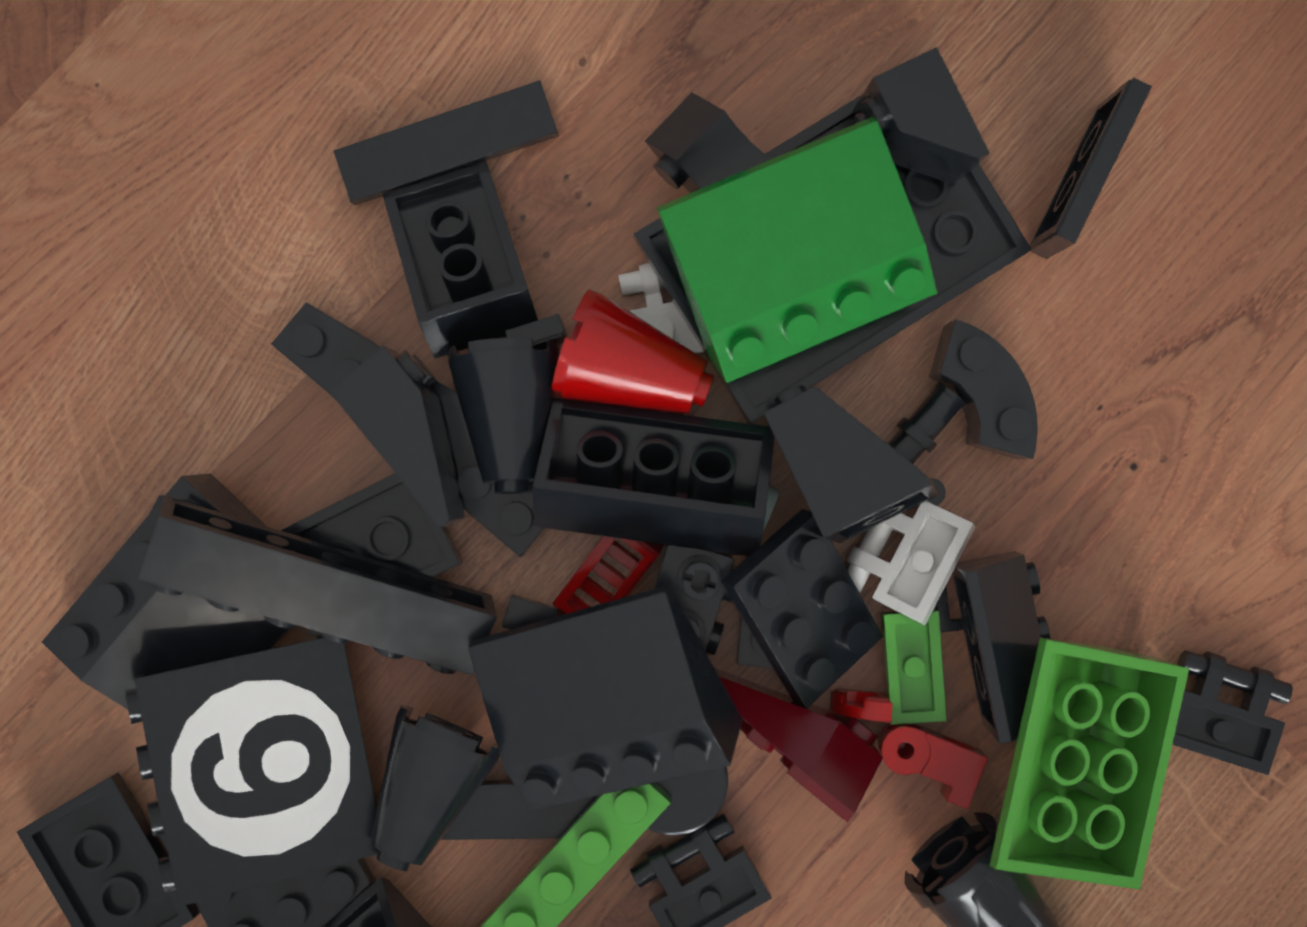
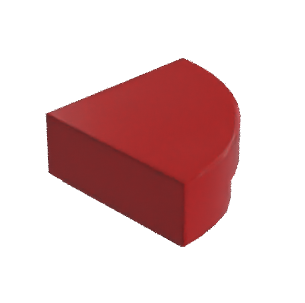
(861, 704)

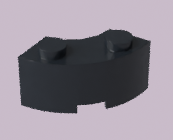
(701, 146)
(992, 385)

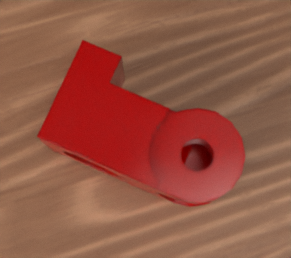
(919, 750)

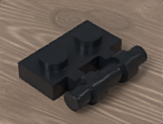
(1224, 730)
(713, 894)

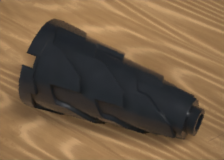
(962, 886)

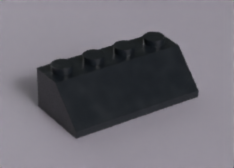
(653, 477)

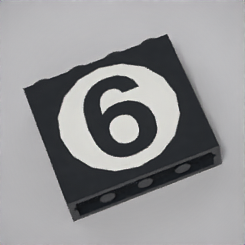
(254, 768)

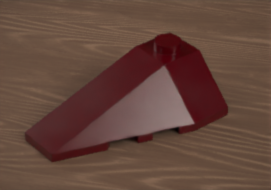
(819, 748)

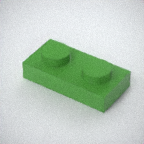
(913, 668)

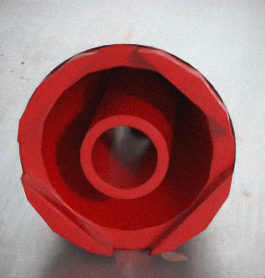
(627, 362)

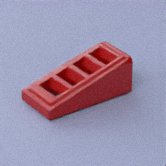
(569, 602)

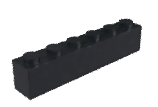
(314, 587)

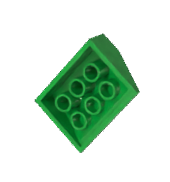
(798, 250)

